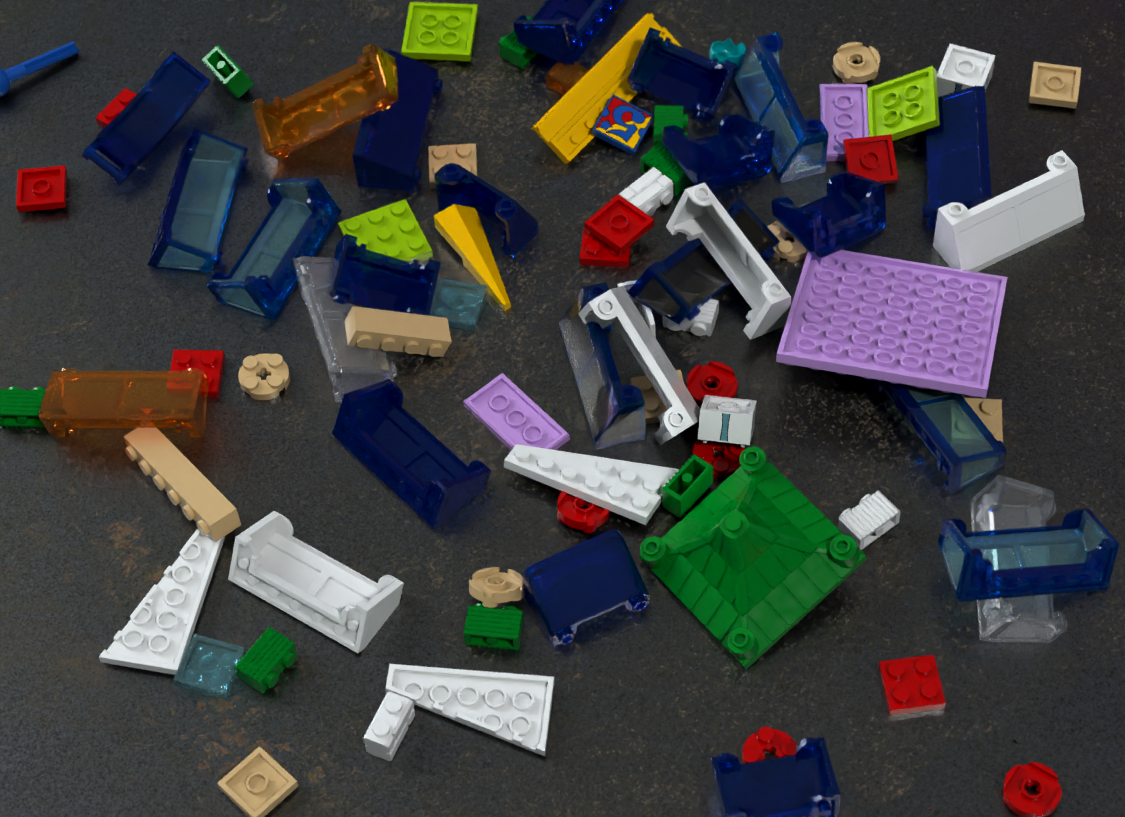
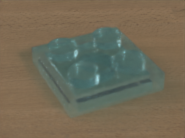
(458, 302)
(209, 666)

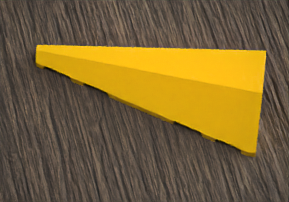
(465, 233)

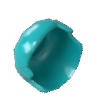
(727, 51)

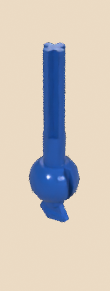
(34, 65)

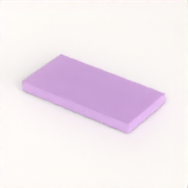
(843, 115)
(514, 416)

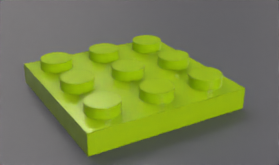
(440, 31)
(904, 105)
(390, 232)

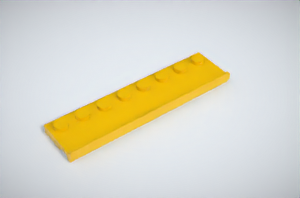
(571, 120)

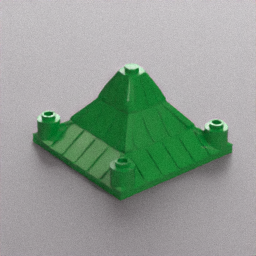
(752, 558)

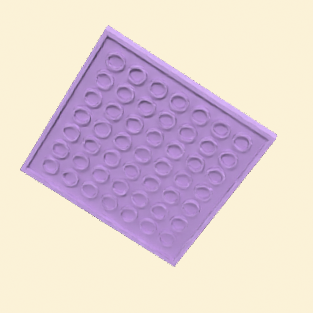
(895, 322)

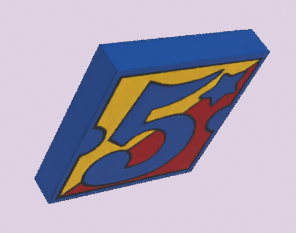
(622, 124)

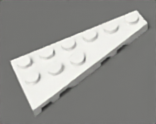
(612, 484)
(168, 613)
(493, 702)

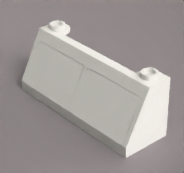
(704, 217)
(1012, 219)
(618, 308)
(311, 583)

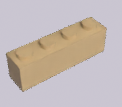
(397, 331)

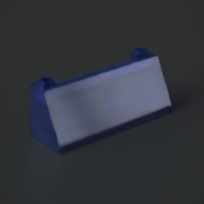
(564, 27)
(393, 137)
(958, 153)
(406, 453)

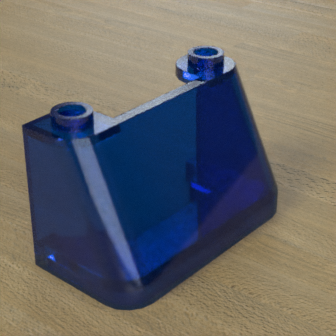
(680, 76)
(735, 155)
(464, 188)
(845, 216)
(381, 280)
(583, 585)
(779, 786)

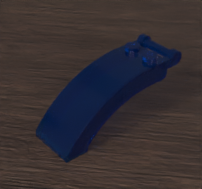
(147, 118)

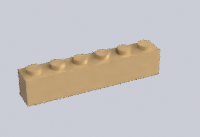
(182, 482)

